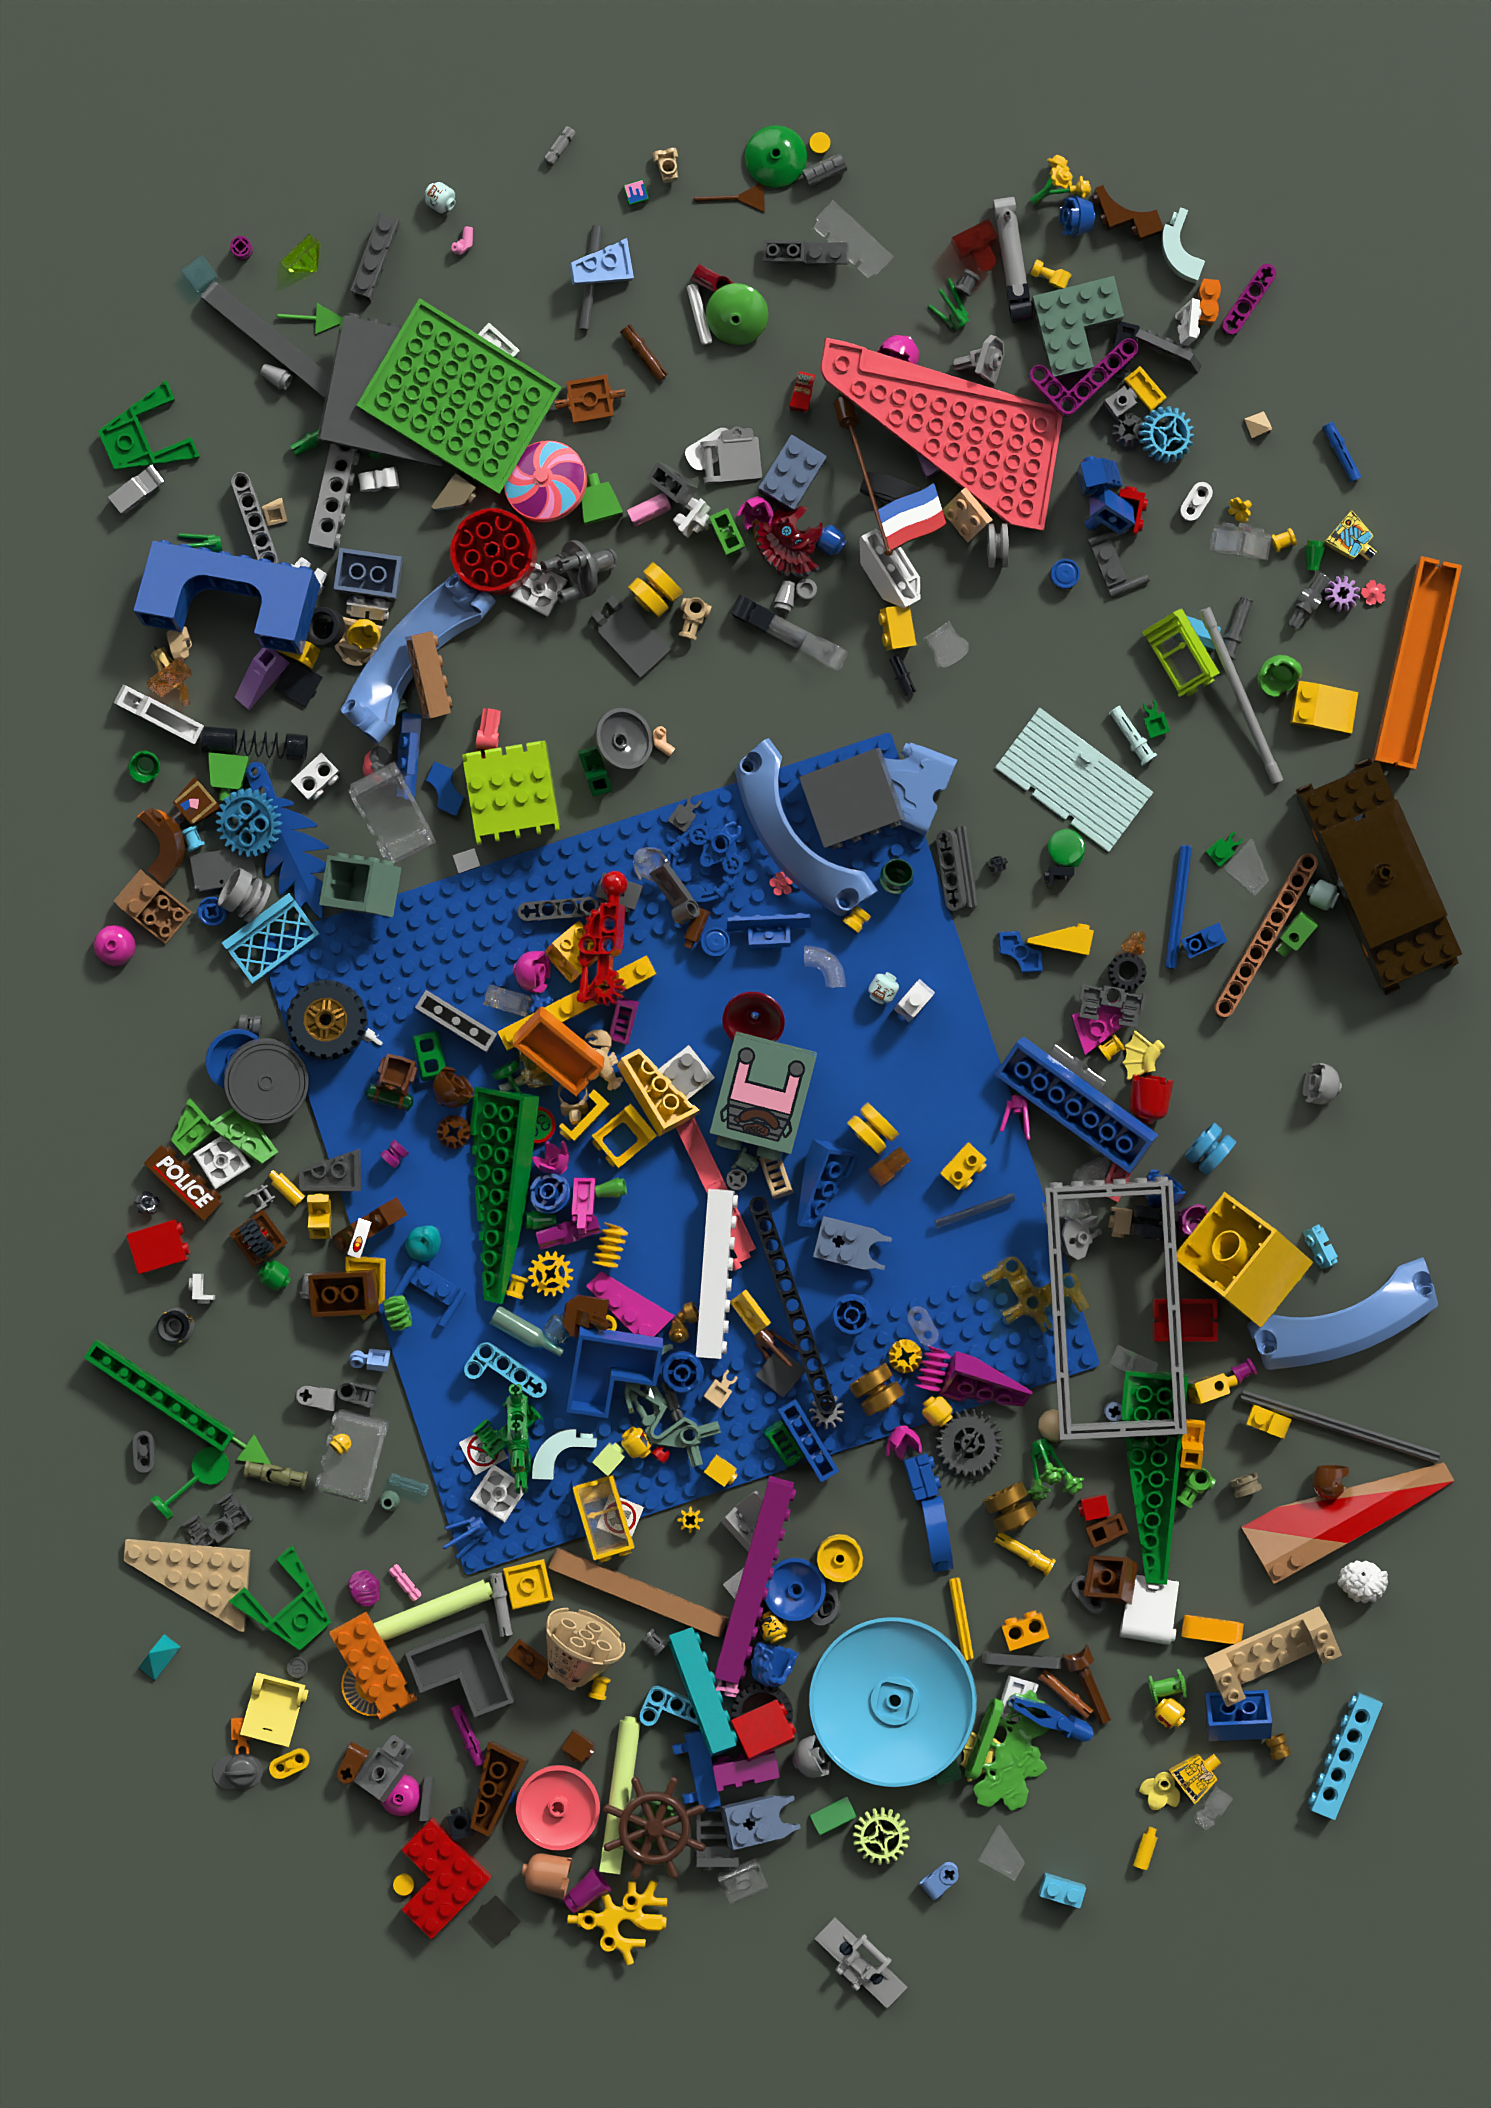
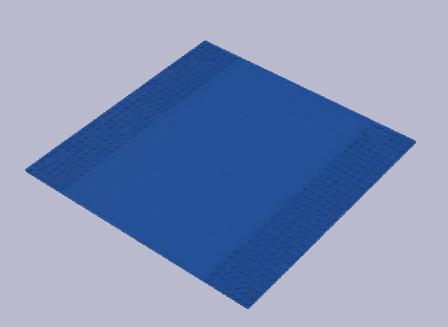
(921, 1075)

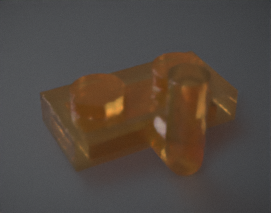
(171, 678)

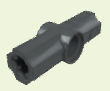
(1077, 1067)

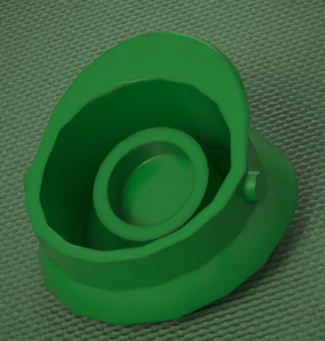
(1066, 848)

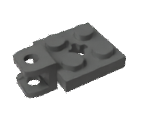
(387, 1761)

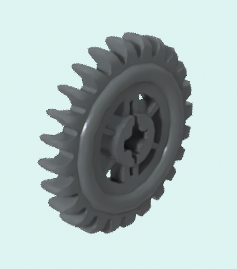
(957, 1459)

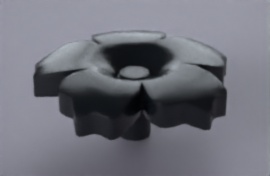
(147, 1202)

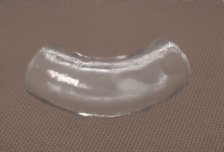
(827, 964)

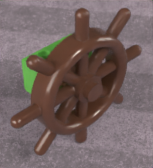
(653, 1827)

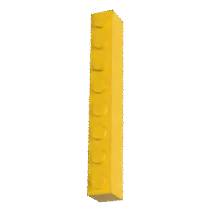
(569, 1006)

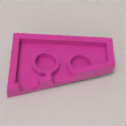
(1094, 1032)

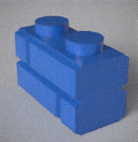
(921, 1476)

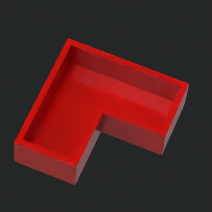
(452, 1874)

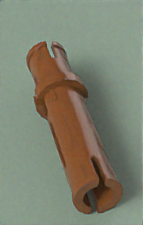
(1073, 1700)

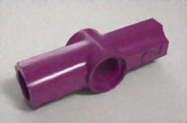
(565, 1233)

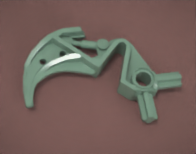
(674, 1435)

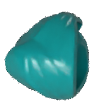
(423, 1243)

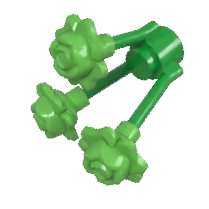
(1052, 1474)

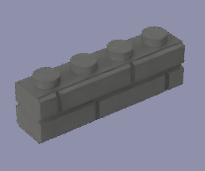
(375, 256)

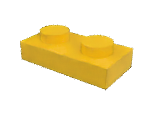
(750, 1312)

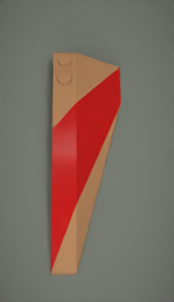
(1314, 1527)

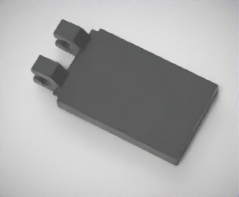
(631, 637)

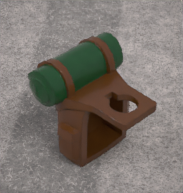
(393, 1083)

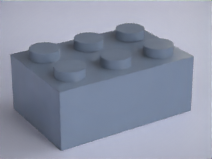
(792, 473)
(368, 574)

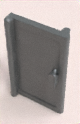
(218, 865)

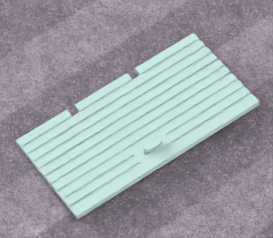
(1074, 779)

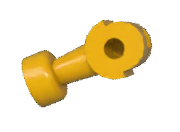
(1057, 279)

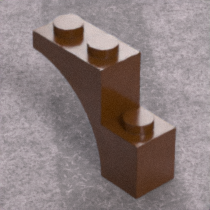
(1113, 215)
(380, 1219)

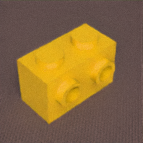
(897, 627)
(963, 1166)

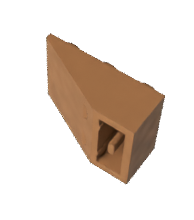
(152, 906)

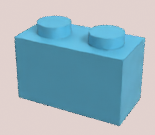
(1062, 1890)

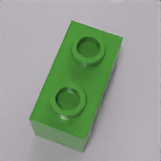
(727, 532)

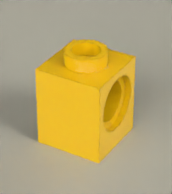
(721, 1471)

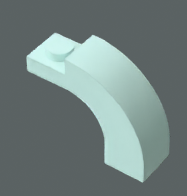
(1176, 257)
(545, 1458)

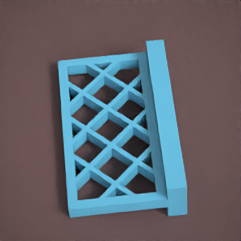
(261, 922)

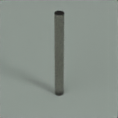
(974, 1210)

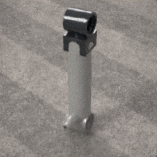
(1012, 258)

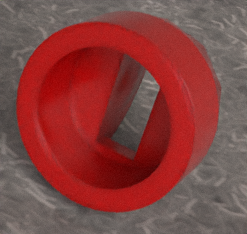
(660, 1455)

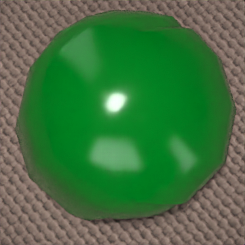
(144, 766)

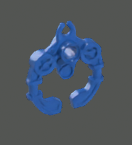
(711, 854)

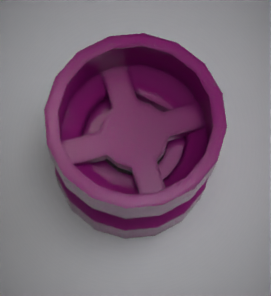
(244, 249)
(397, 1149)

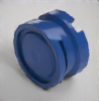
(1065, 573)
(211, 913)
(715, 942)

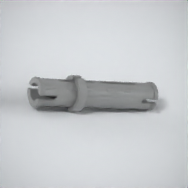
(499, 1595)

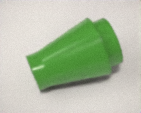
(614, 1188)

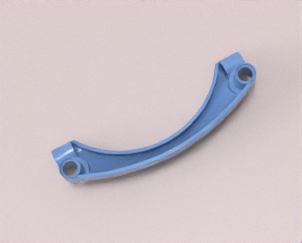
(382, 682)
(810, 872)
(1317, 1339)

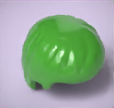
(1278, 675)

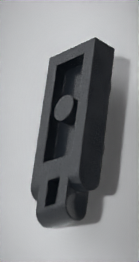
(1124, 331)

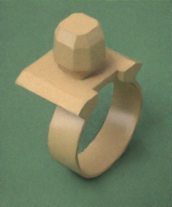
(573, 1111)

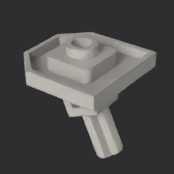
(985, 360)

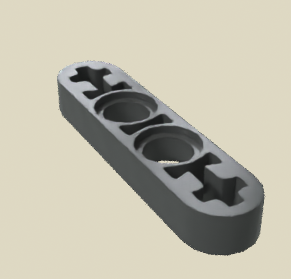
(955, 869)
(1022, 1660)

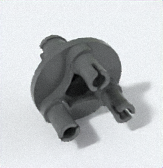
(579, 569)

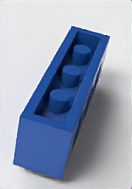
(808, 1440)

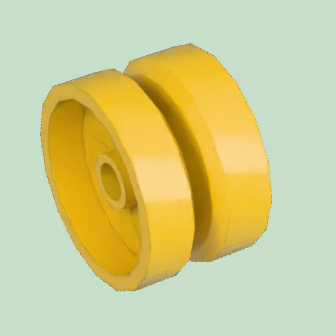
(873, 1128)
(839, 1545)

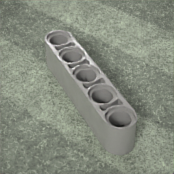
(251, 512)

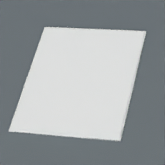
(466, 860)

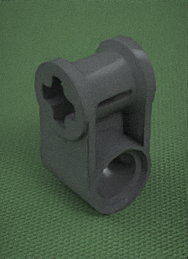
(359, 1393)

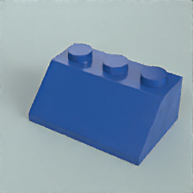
(1241, 1720)

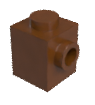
(578, 1746)

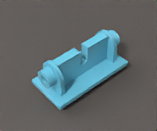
(1323, 1255)

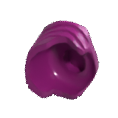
(1190, 1218)
(364, 1588)

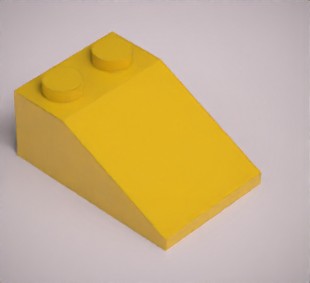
(1323, 707)

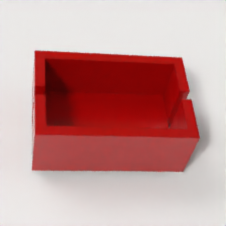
(1194, 1317)

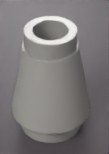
(277, 376)
(785, 598)

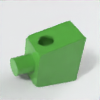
(599, 501)
(227, 772)
(1303, 926)

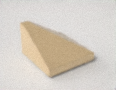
(1258, 424)
(275, 512)

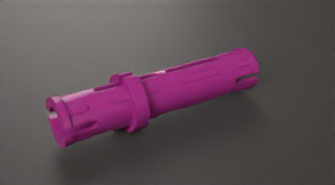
(467, 1734)

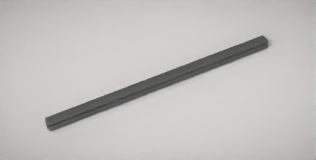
(1339, 1426)

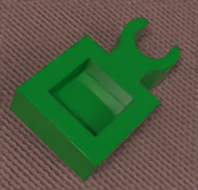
(1156, 723)
(1221, 850)

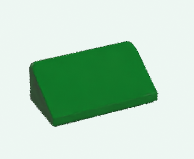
(833, 1815)

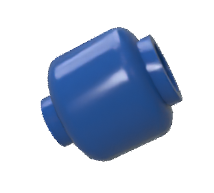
(831, 540)

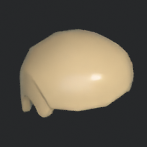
(1049, 1426)

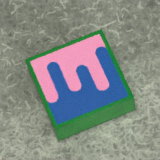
(636, 192)

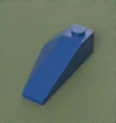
(823, 1171)

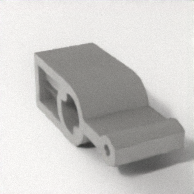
(136, 490)

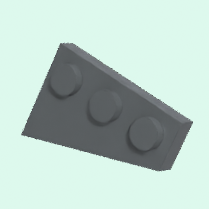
(1162, 346)

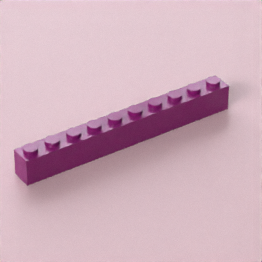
(754, 1579)

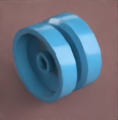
(1207, 1146)

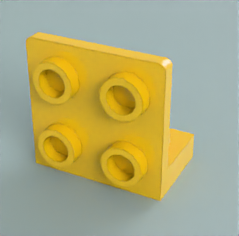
(565, 952)

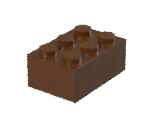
(343, 1293)

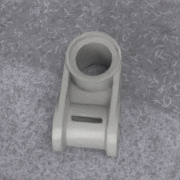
(321, 1397)

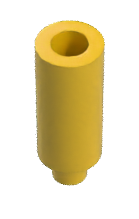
(286, 1188)
(1146, 1849)

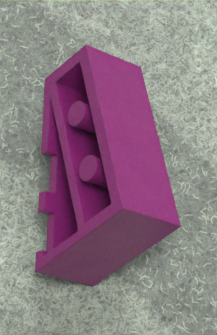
(740, 1771)

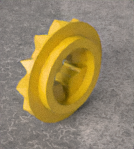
(896, 1351)

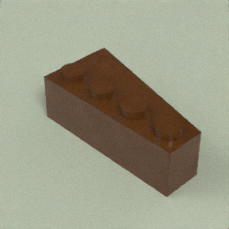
(498, 1781)

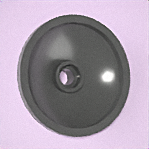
(633, 737)

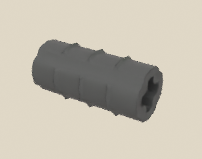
(824, 170)

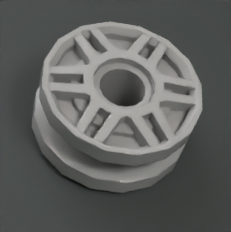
(997, 545)

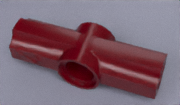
(708, 278)

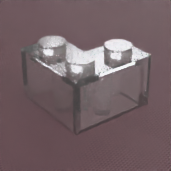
(1241, 541)

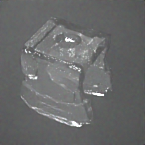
(946, 645)

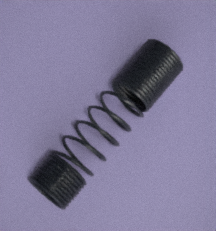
(225, 742)

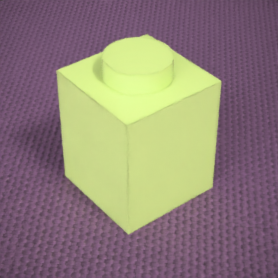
(609, 1458)

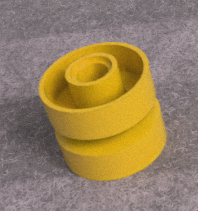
(650, 594)

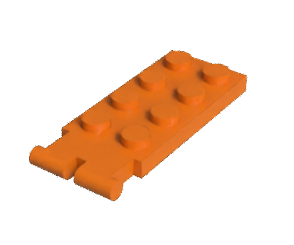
(372, 1664)

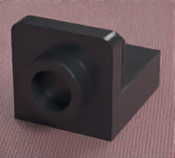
(1061, 872)

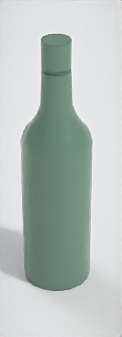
(522, 1330)

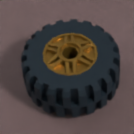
(307, 1015)

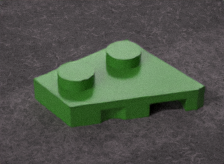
(191, 1129)

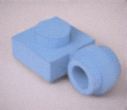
(375, 1360)

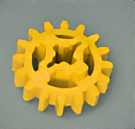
(542, 1268)

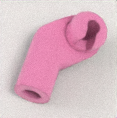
(465, 243)

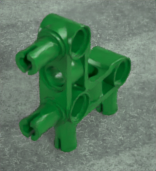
(518, 1437)

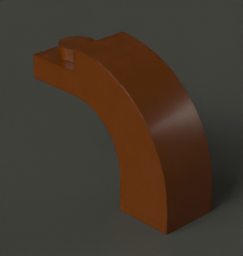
(171, 845)

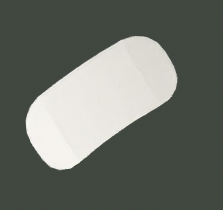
(694, 452)

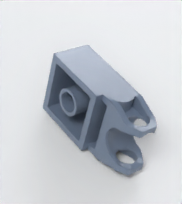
(856, 1243)
(763, 1817)

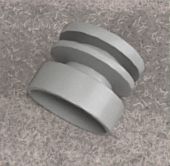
(247, 896)

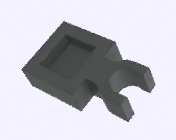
(683, 816)

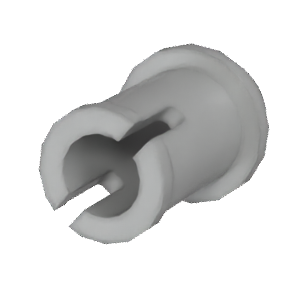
(305, 1287)

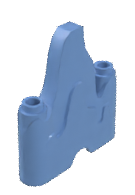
(917, 781)

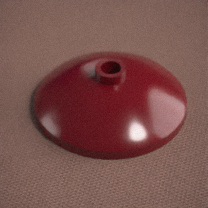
(739, 1016)

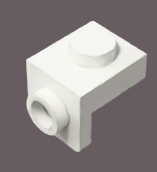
(196, 1287)

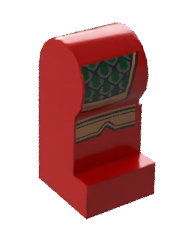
(802, 392)

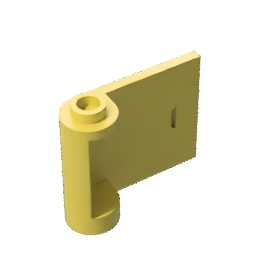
(275, 1707)

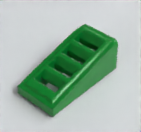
(773, 1429)

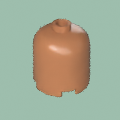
(547, 1875)

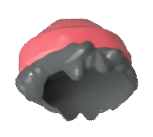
(377, 759)

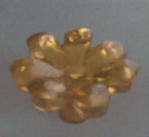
(1134, 943)

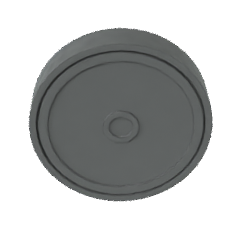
(265, 1080)

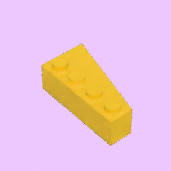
(655, 1093)

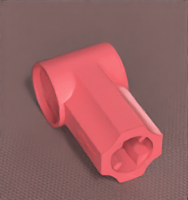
(488, 734)

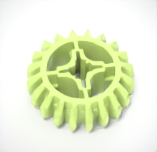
(890, 1834)

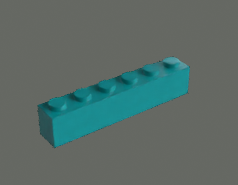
(701, 1691)

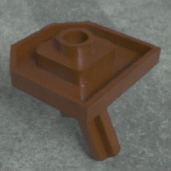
(587, 1312)

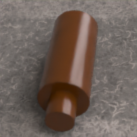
(696, 928)

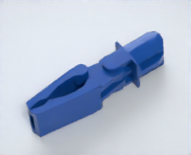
(1070, 1727)

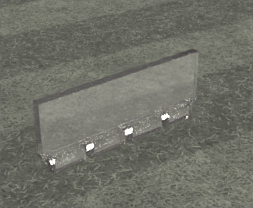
(861, 243)

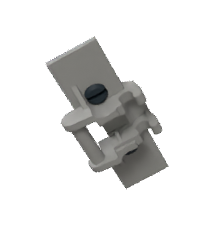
(856, 1967)

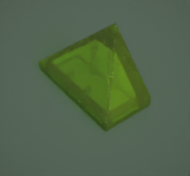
(304, 256)

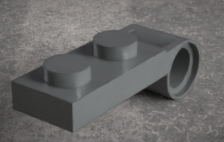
(677, 894)

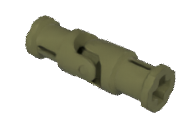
(283, 1476)

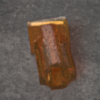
(886, 1168)

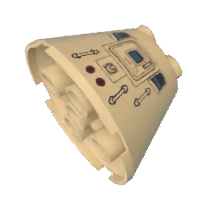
(580, 1646)

